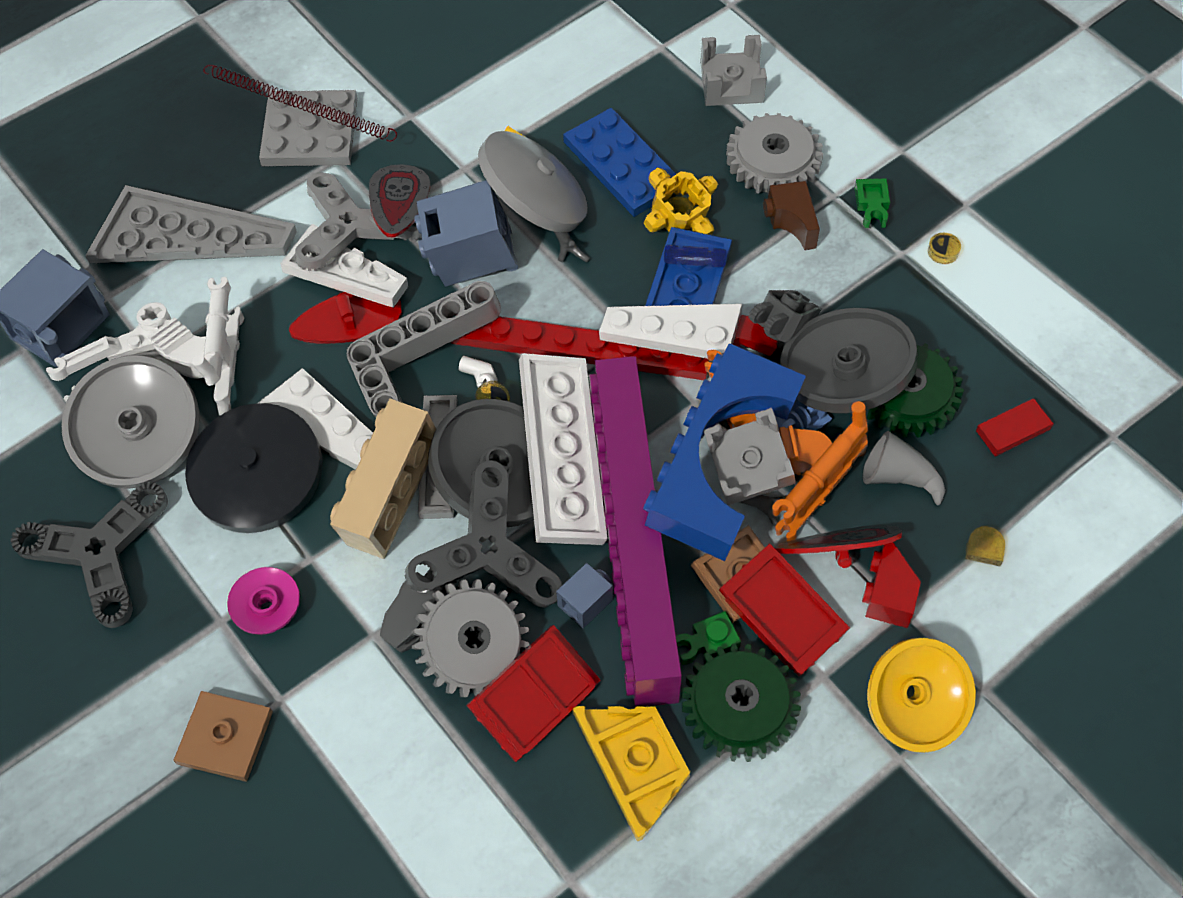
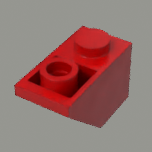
(894, 588)

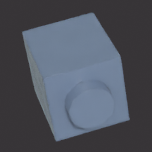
(585, 594)

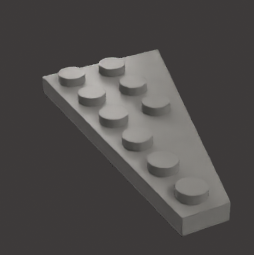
(168, 227)

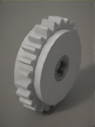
(773, 152)
(444, 638)

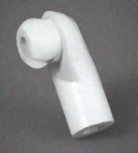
(479, 369)

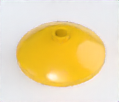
(941, 696)

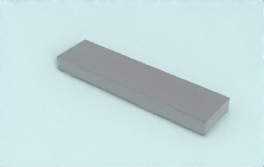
(431, 503)

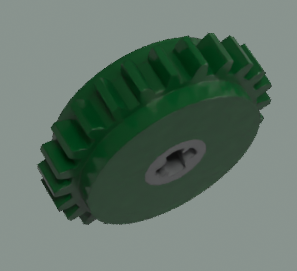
(926, 401)
(738, 727)

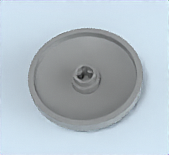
(532, 181)
(130, 421)

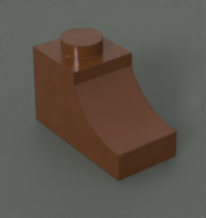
(793, 211)

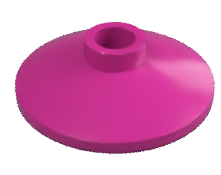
(256, 588)

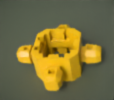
(684, 183)

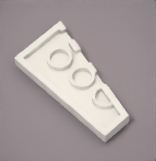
(351, 274)
(673, 328)
(330, 421)

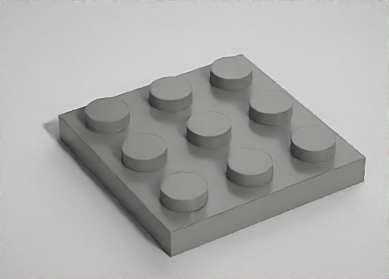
(306, 139)

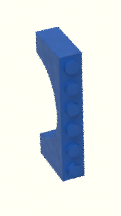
(685, 502)

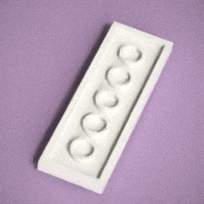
(562, 450)

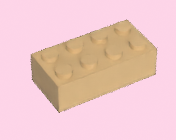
(384, 479)

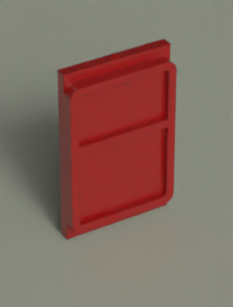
(783, 610)
(533, 693)

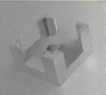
(732, 76)
(750, 458)

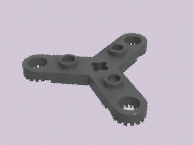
(75, 546)
(464, 555)

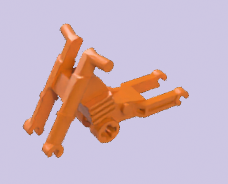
(817, 457)

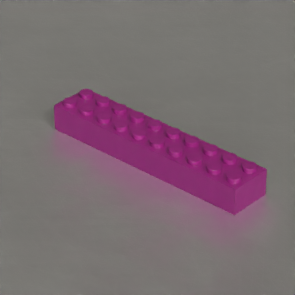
(634, 549)

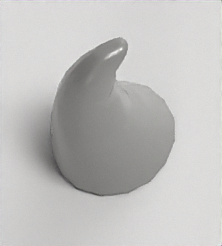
(898, 462)

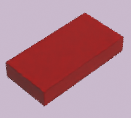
(1014, 427)

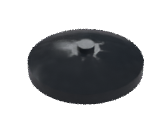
(254, 468)

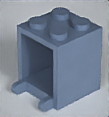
(465, 234)
(51, 306)

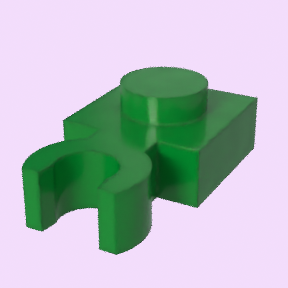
(873, 198)
(707, 636)

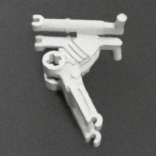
(174, 344)

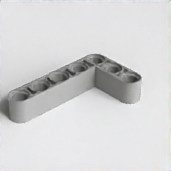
(413, 343)

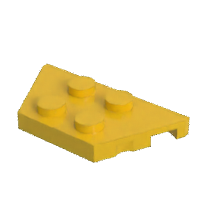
(636, 760)

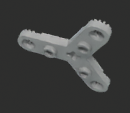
(335, 233)

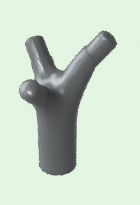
(569, 245)
(764, 504)

